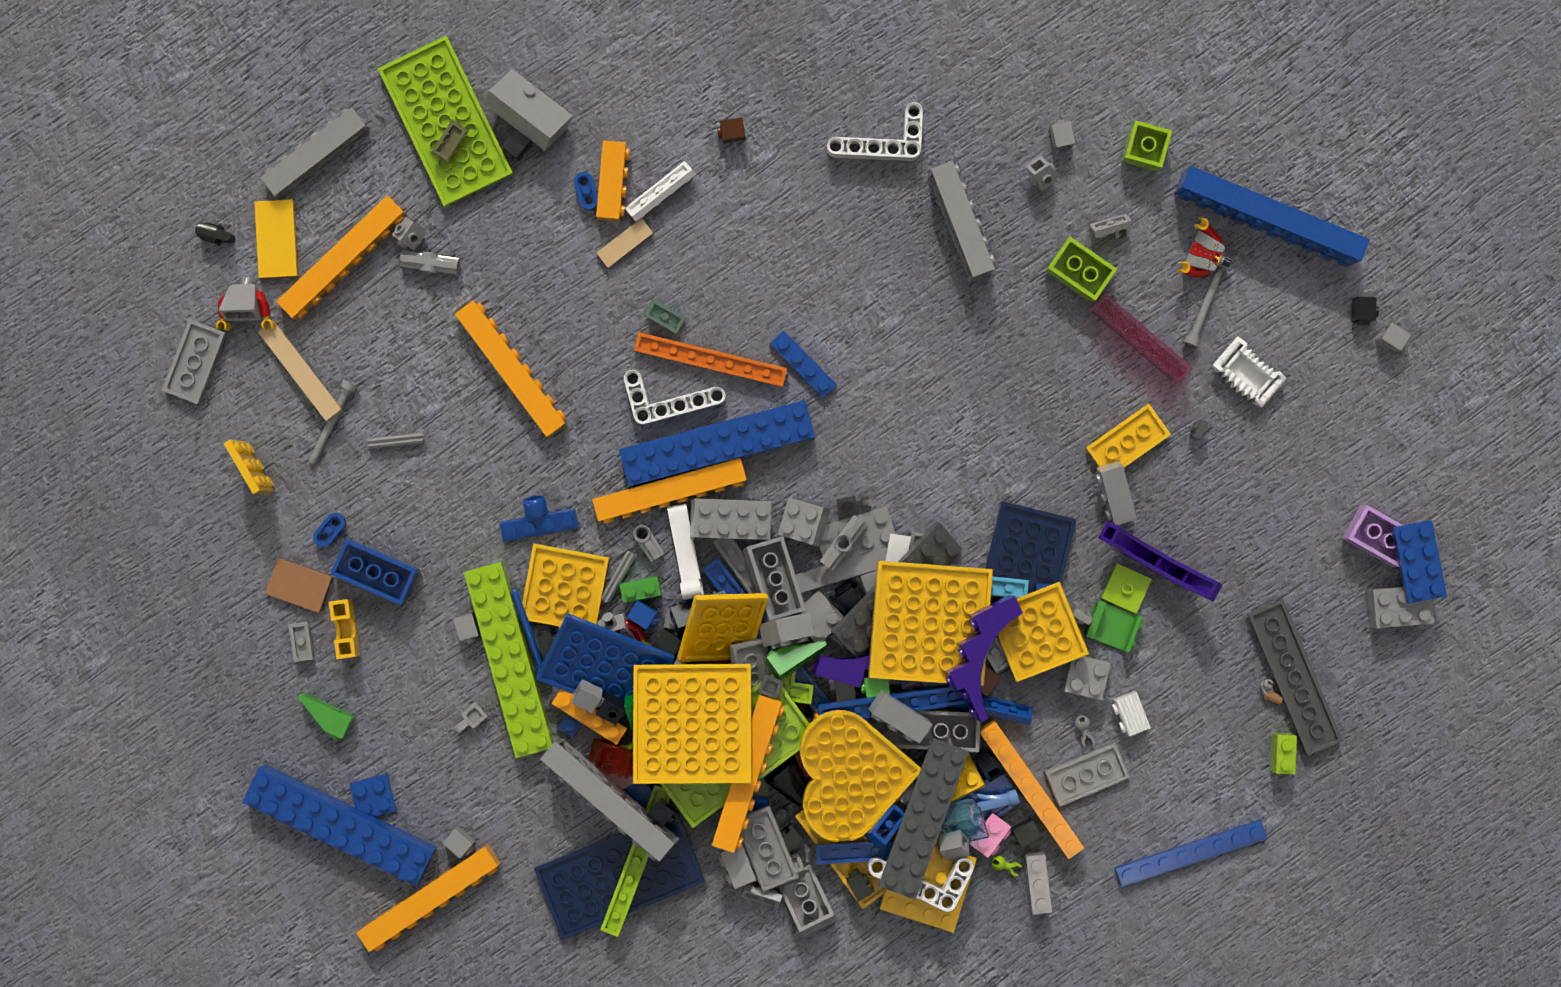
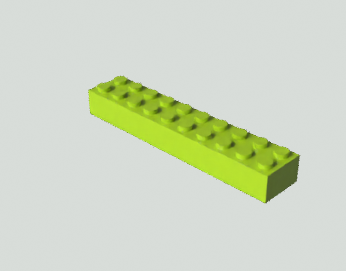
(509, 659)

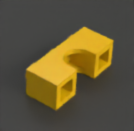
(346, 630)

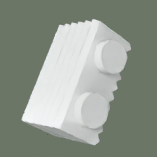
(1131, 713)

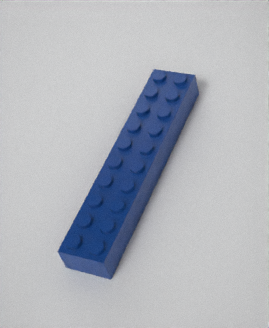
(1271, 216)
(717, 443)
(339, 824)

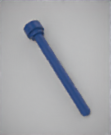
(527, 629)

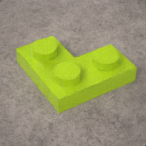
(798, 691)

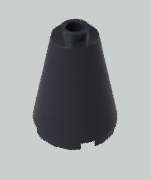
(847, 595)
(788, 781)

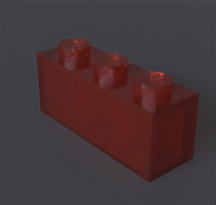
(612, 757)

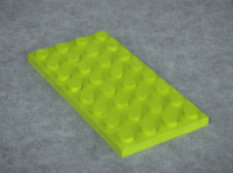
(430, 93)
(701, 800)

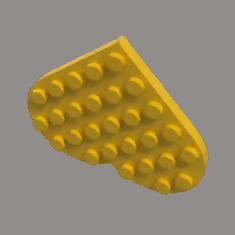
(852, 775)

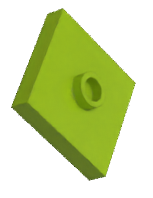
(1126, 588)

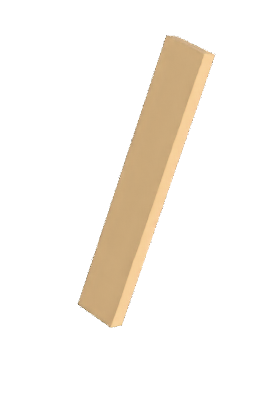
(300, 372)

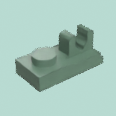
(664, 316)

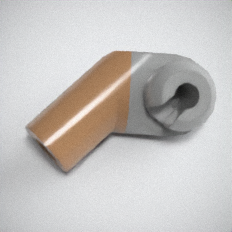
(1268, 692)

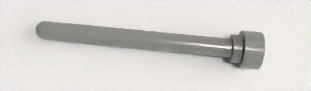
(1192, 338)
(347, 388)

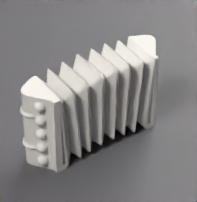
(1248, 373)

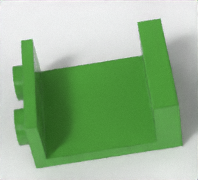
(1113, 626)

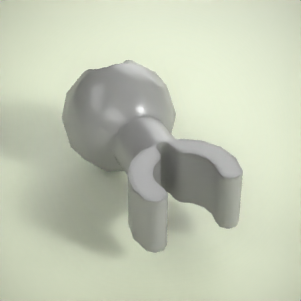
(1083, 725)

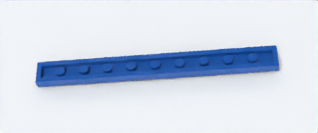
(724, 581)

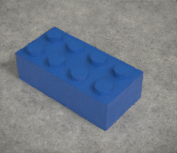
(375, 571)

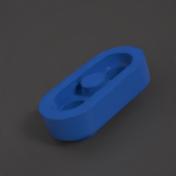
(587, 191)
(329, 529)

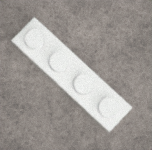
(660, 191)

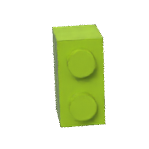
(1283, 753)

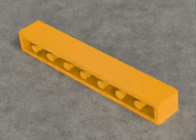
(341, 258)
(511, 369)
(669, 490)
(1031, 789)
(740, 795)
(428, 898)

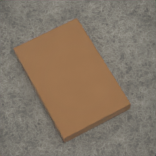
(298, 585)

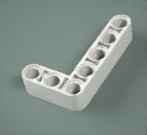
(883, 144)
(669, 404)
(685, 551)
(939, 893)

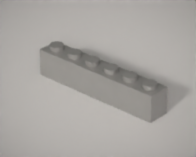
(314, 153)

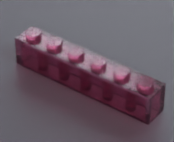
(1141, 338)

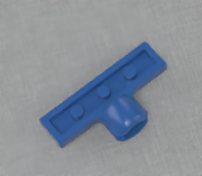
(538, 520)

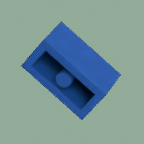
(643, 614)
(885, 826)

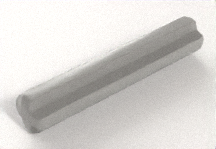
(394, 441)
(618, 577)

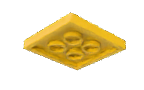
(249, 467)

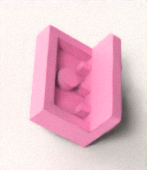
(997, 831)

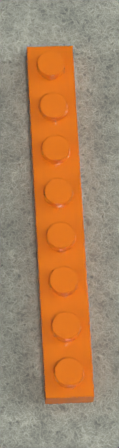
(710, 359)

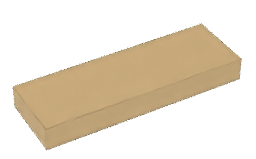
(624, 243)

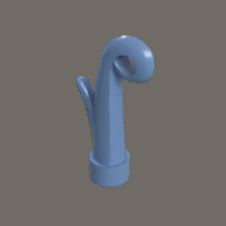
(998, 801)

